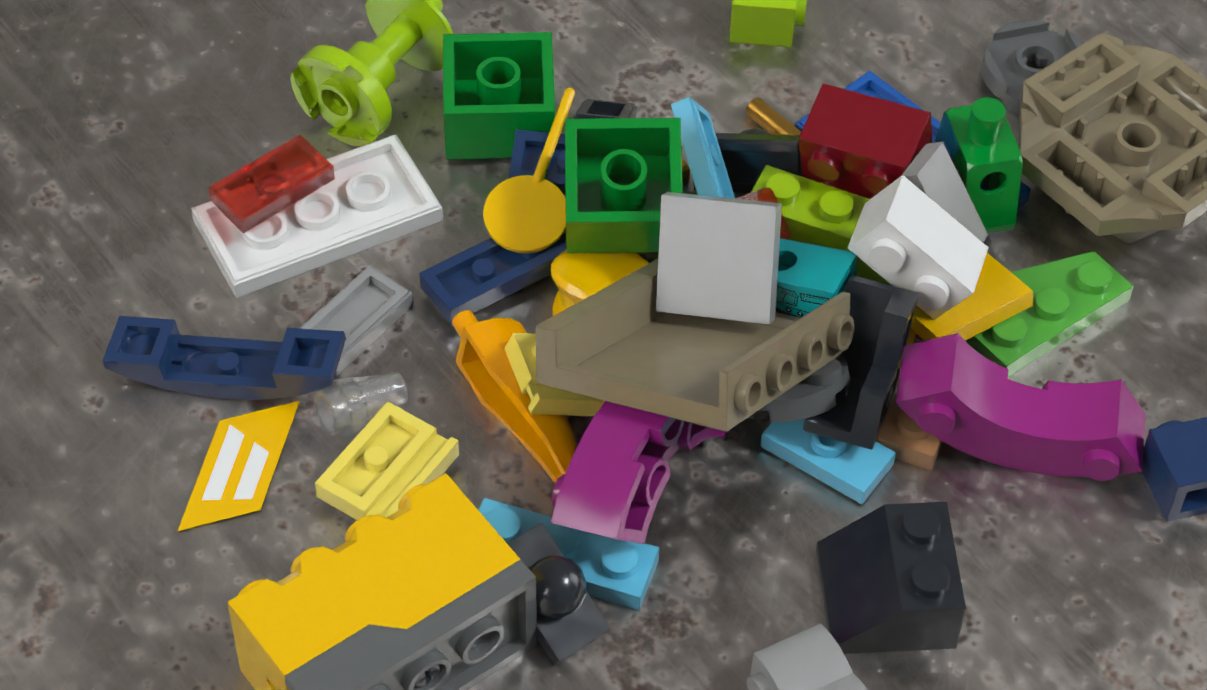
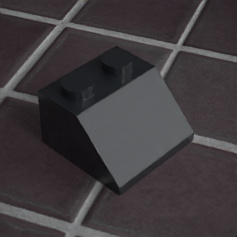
(893, 581)

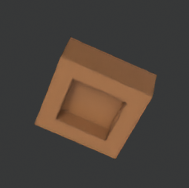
(908, 439)

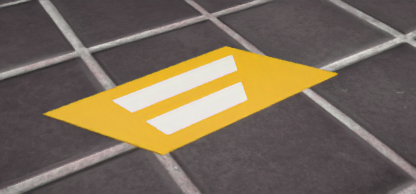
(239, 466)

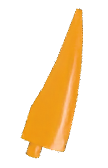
(491, 377)

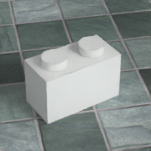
(918, 247)

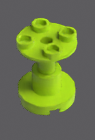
(353, 84)

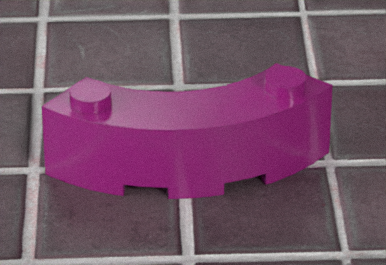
(1045, 431)
(621, 471)

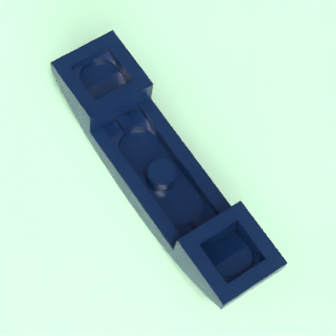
(223, 367)

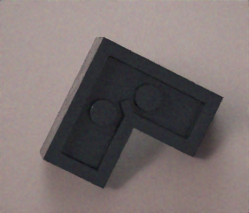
(874, 361)

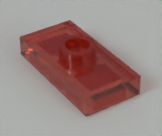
(271, 183)

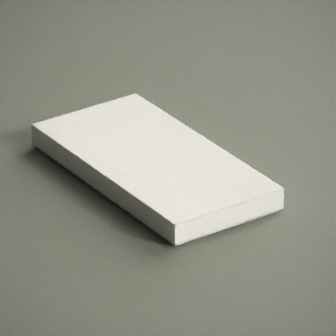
(368, 203)

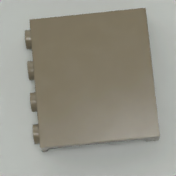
(679, 363)

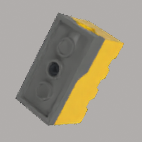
(395, 607)

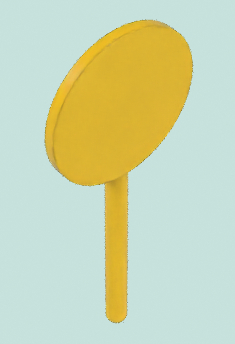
(528, 210)

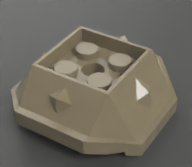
(1118, 137)

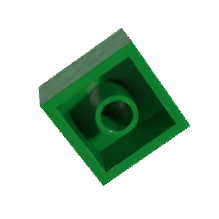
(493, 89)
(617, 181)

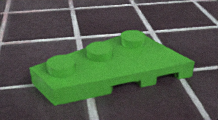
(1066, 300)

